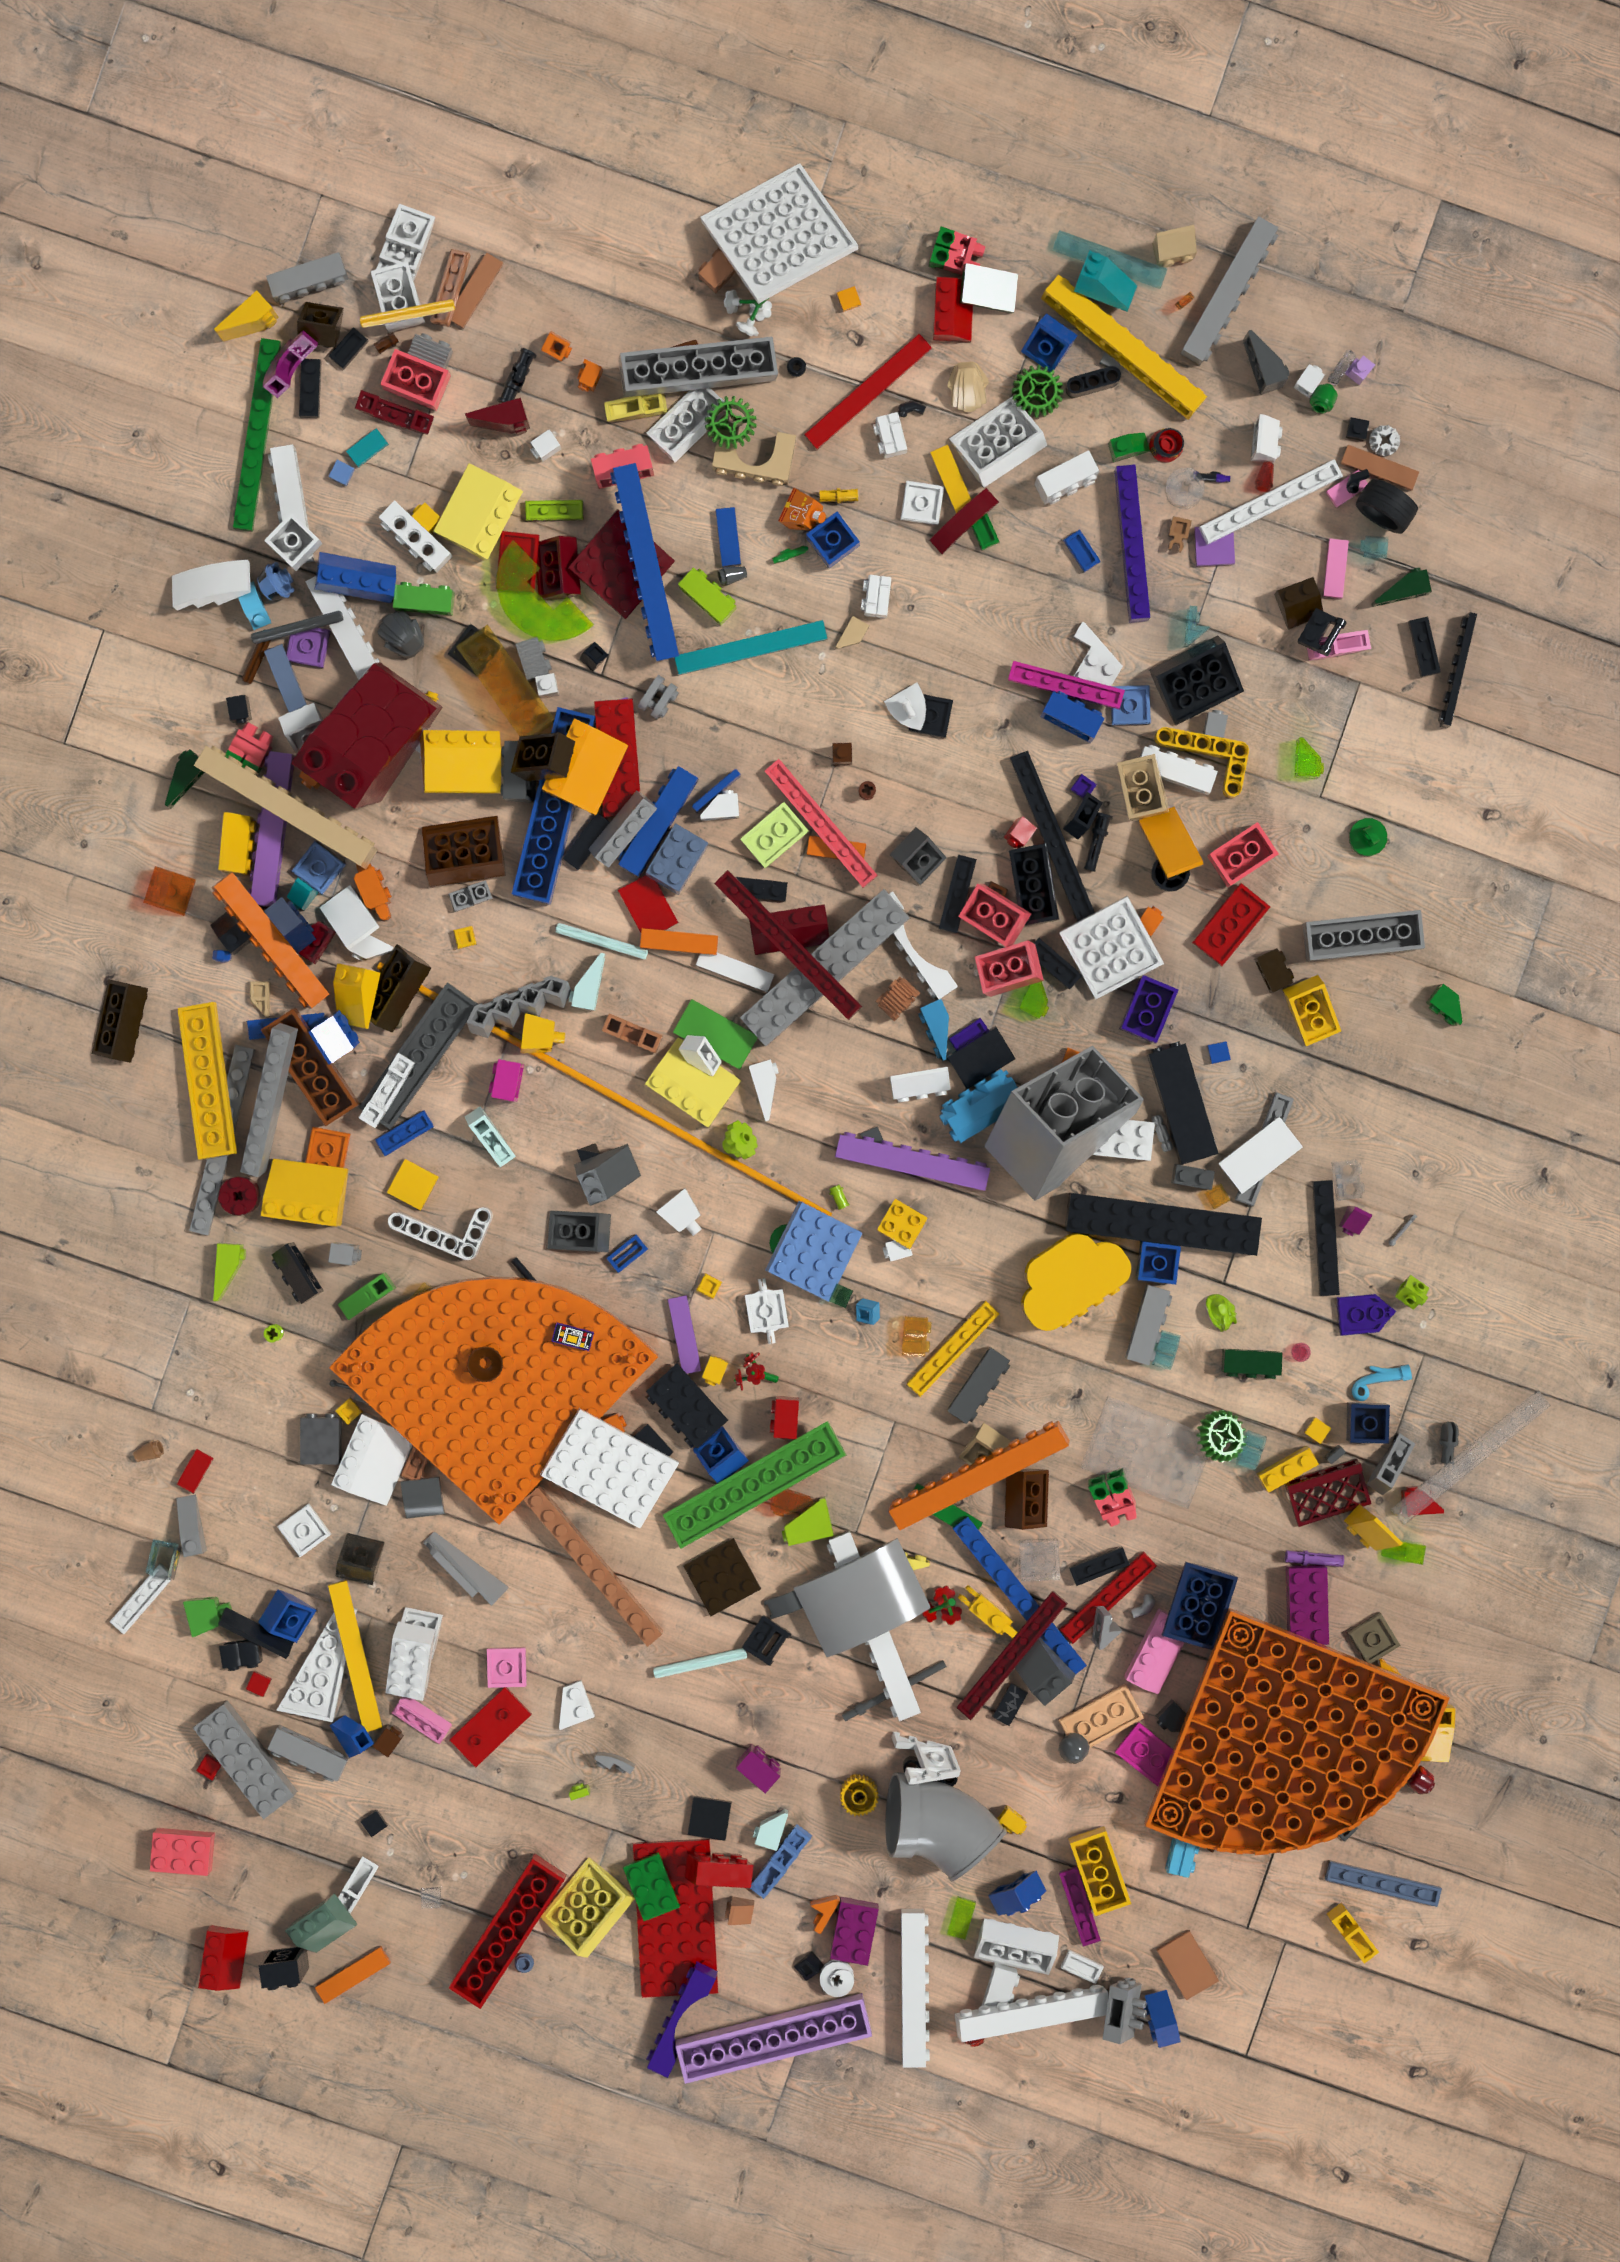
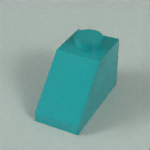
(301, 894)

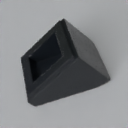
(593, 656)
(809, 1966)

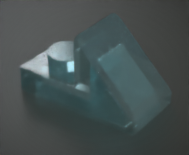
(1193, 631)

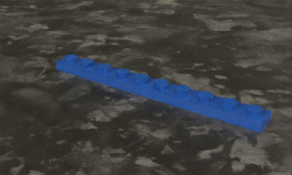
(1015, 1590)

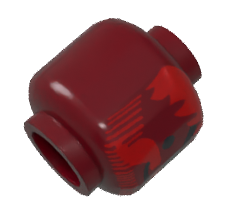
(1421, 1781)

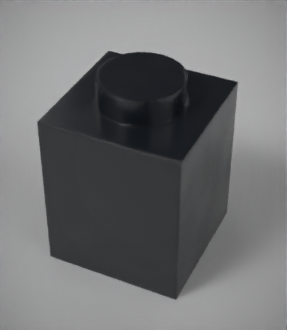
(239, 709)

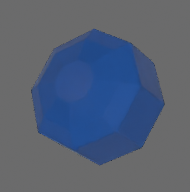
(221, 956)

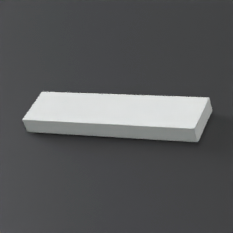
(736, 970)
(141, 1599)

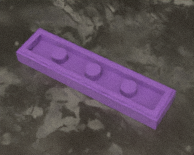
(684, 1334)

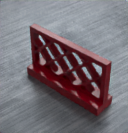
(1322, 1477)

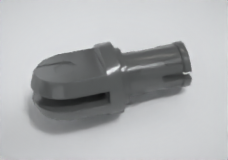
(1448, 1440)

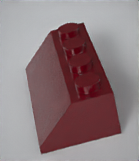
(806, 924)

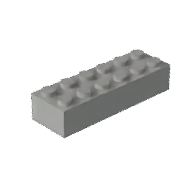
(1363, 935)
(245, 1759)

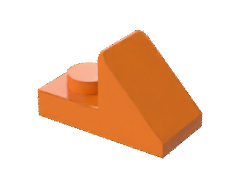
(826, 1907)

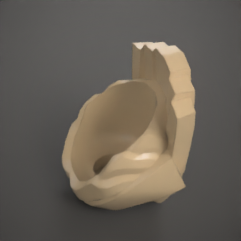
(967, 386)

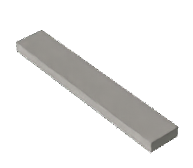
(1280, 1108)

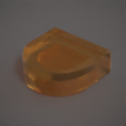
(1185, 300)

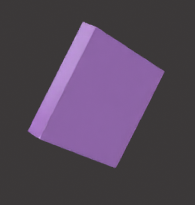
(1217, 553)
(309, 647)

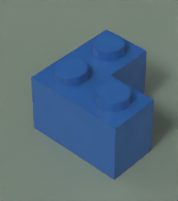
(1018, 1895)
(1163, 2022)

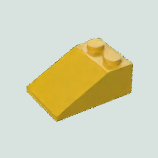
(250, 317)
(355, 993)
(1312, 1010)
(1370, 1529)

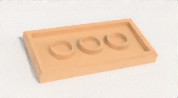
(1103, 1716)

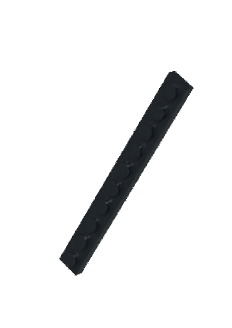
(1052, 835)

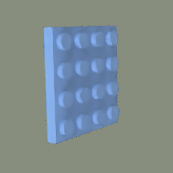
(813, 1251)

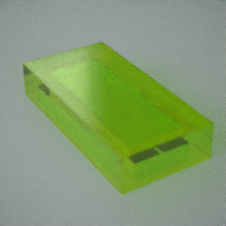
(961, 1917)

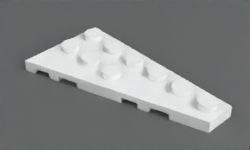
(319, 1679)

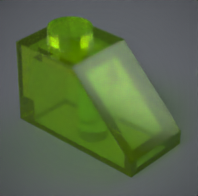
(1307, 761)
(1035, 1001)
(1408, 1552)

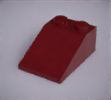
(502, 417)

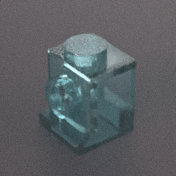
(1380, 552)

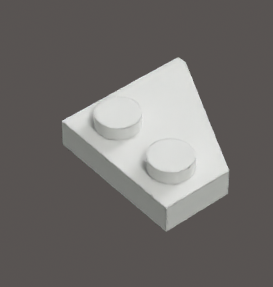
(575, 1705)

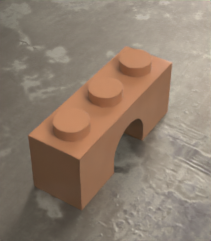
(632, 1033)

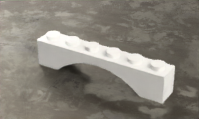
(937, 979)

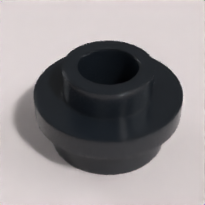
(796, 361)

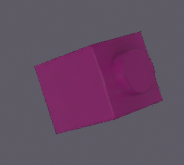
(1354, 1220)

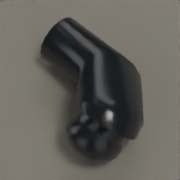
(1354, 480)

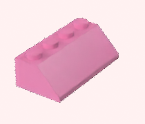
(1154, 1656)

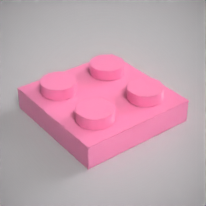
(506, 1667)

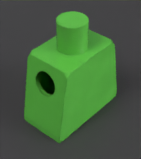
(203, 1613)

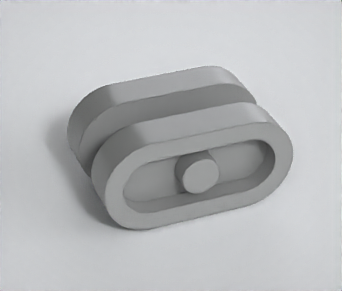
(669, 694)

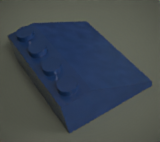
(1200, 1605)

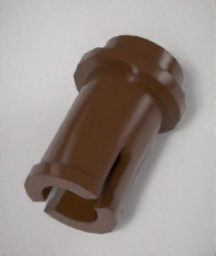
(386, 342)

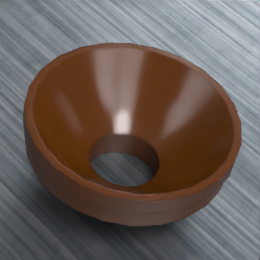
(485, 1374)

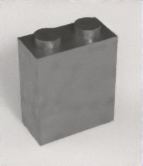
(321, 1439)

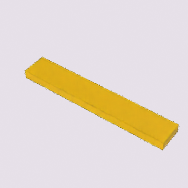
(952, 1348)

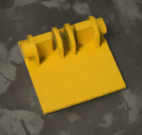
(902, 1224)

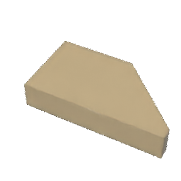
(853, 633)
(260, 996)

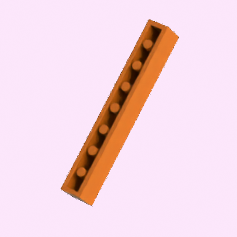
(270, 941)

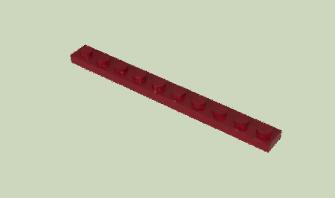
(788, 945)

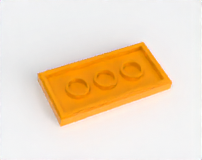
(1171, 843)

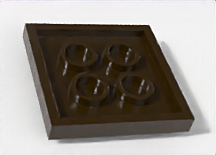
(722, 1577)

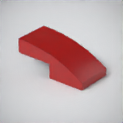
(195, 1471)

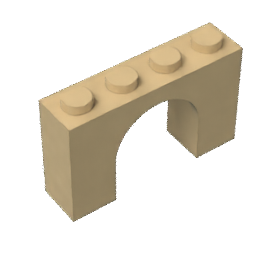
(775, 469)

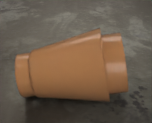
(150, 1451)

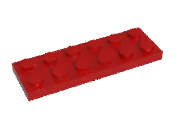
(618, 721)

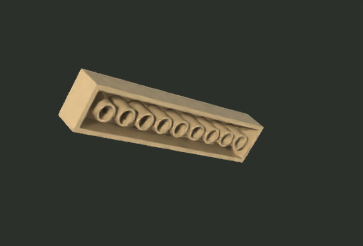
(284, 806)

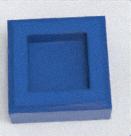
(1218, 1052)

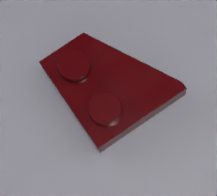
(323, 937)

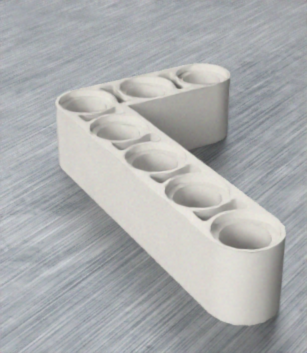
(443, 1236)

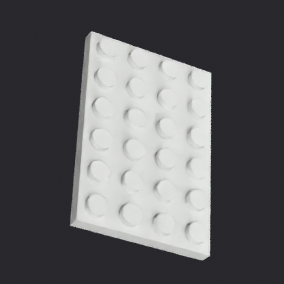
(609, 1468)

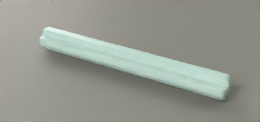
(601, 941)
(699, 1663)

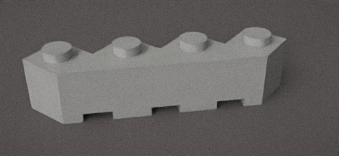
(527, 999)

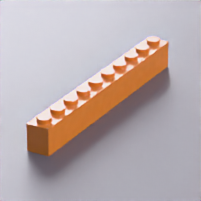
(978, 1475)

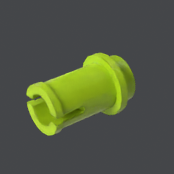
(839, 1196)

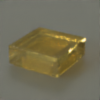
(1217, 1196)

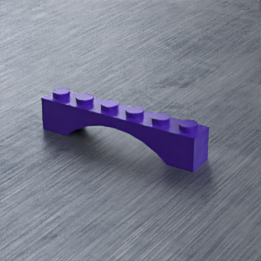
(698, 1986)

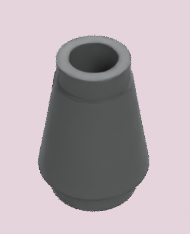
(730, 575)

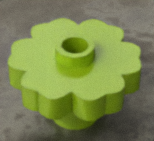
(739, 1140)

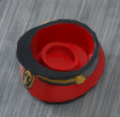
(1166, 444)

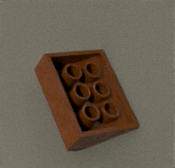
(463, 851)

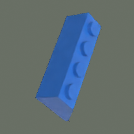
(355, 577)

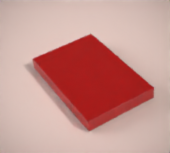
(526, 541)
(648, 905)

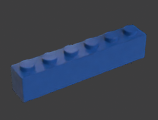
(653, 831)

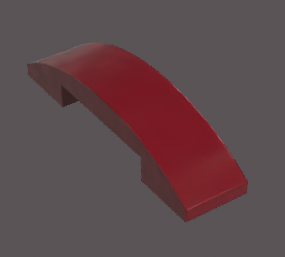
(394, 413)
(963, 520)

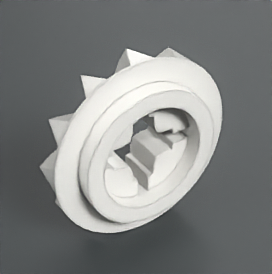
(1386, 449)

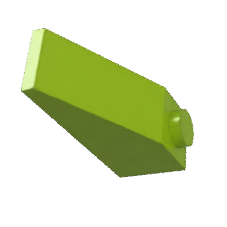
(228, 1261)

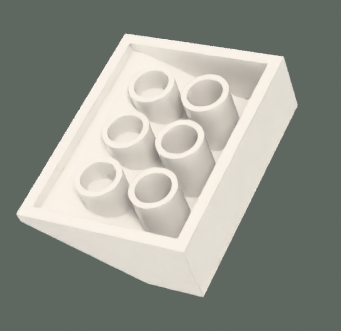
(998, 442)
(372, 1460)

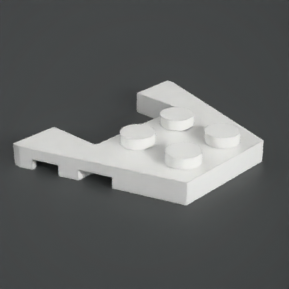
(1099, 662)
(935, 1759)

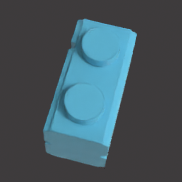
(1181, 1858)

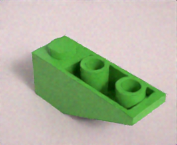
(367, 1295)

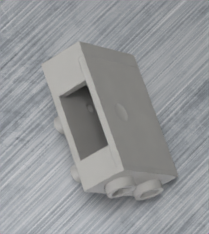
(1123, 2011)

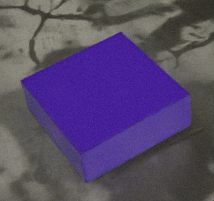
(1083, 786)

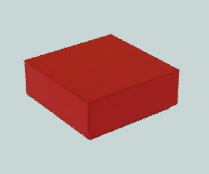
(258, 1683)
(209, 1767)

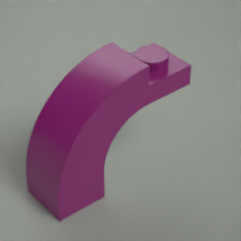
(284, 364)

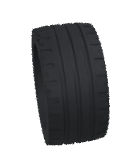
(1386, 506)

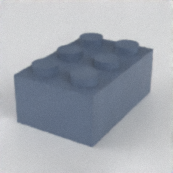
(676, 859)

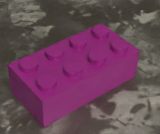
(1308, 1602)

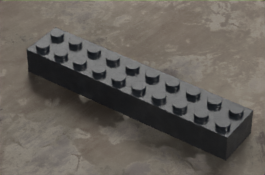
(1163, 1224)

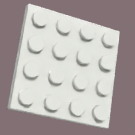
(1111, 947)

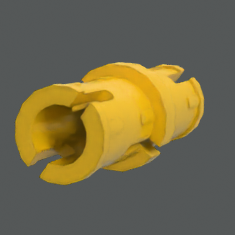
(838, 495)

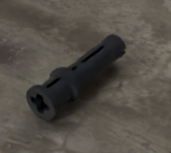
(1099, 830)

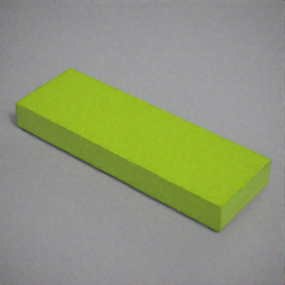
(554, 510)

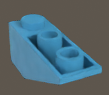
(937, 1022)

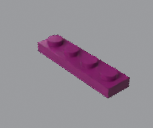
(1079, 1906)

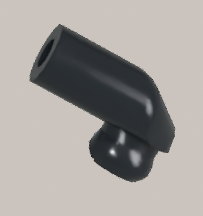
(910, 406)

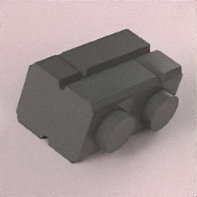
(1192, 1177)

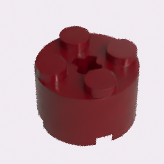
(250, 1194)

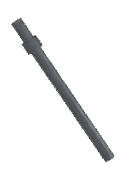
(860, 1708)

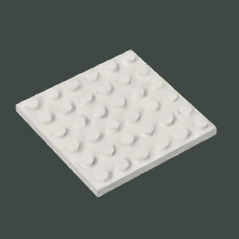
(779, 233)

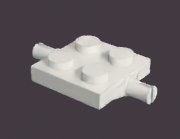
(766, 1311)

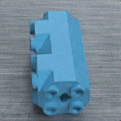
(977, 1108)

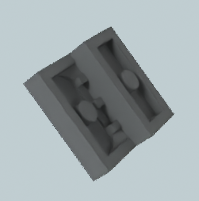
(422, 1497)

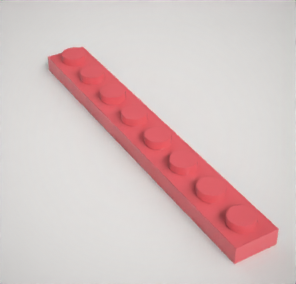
(821, 823)

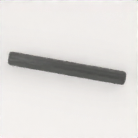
(296, 627)

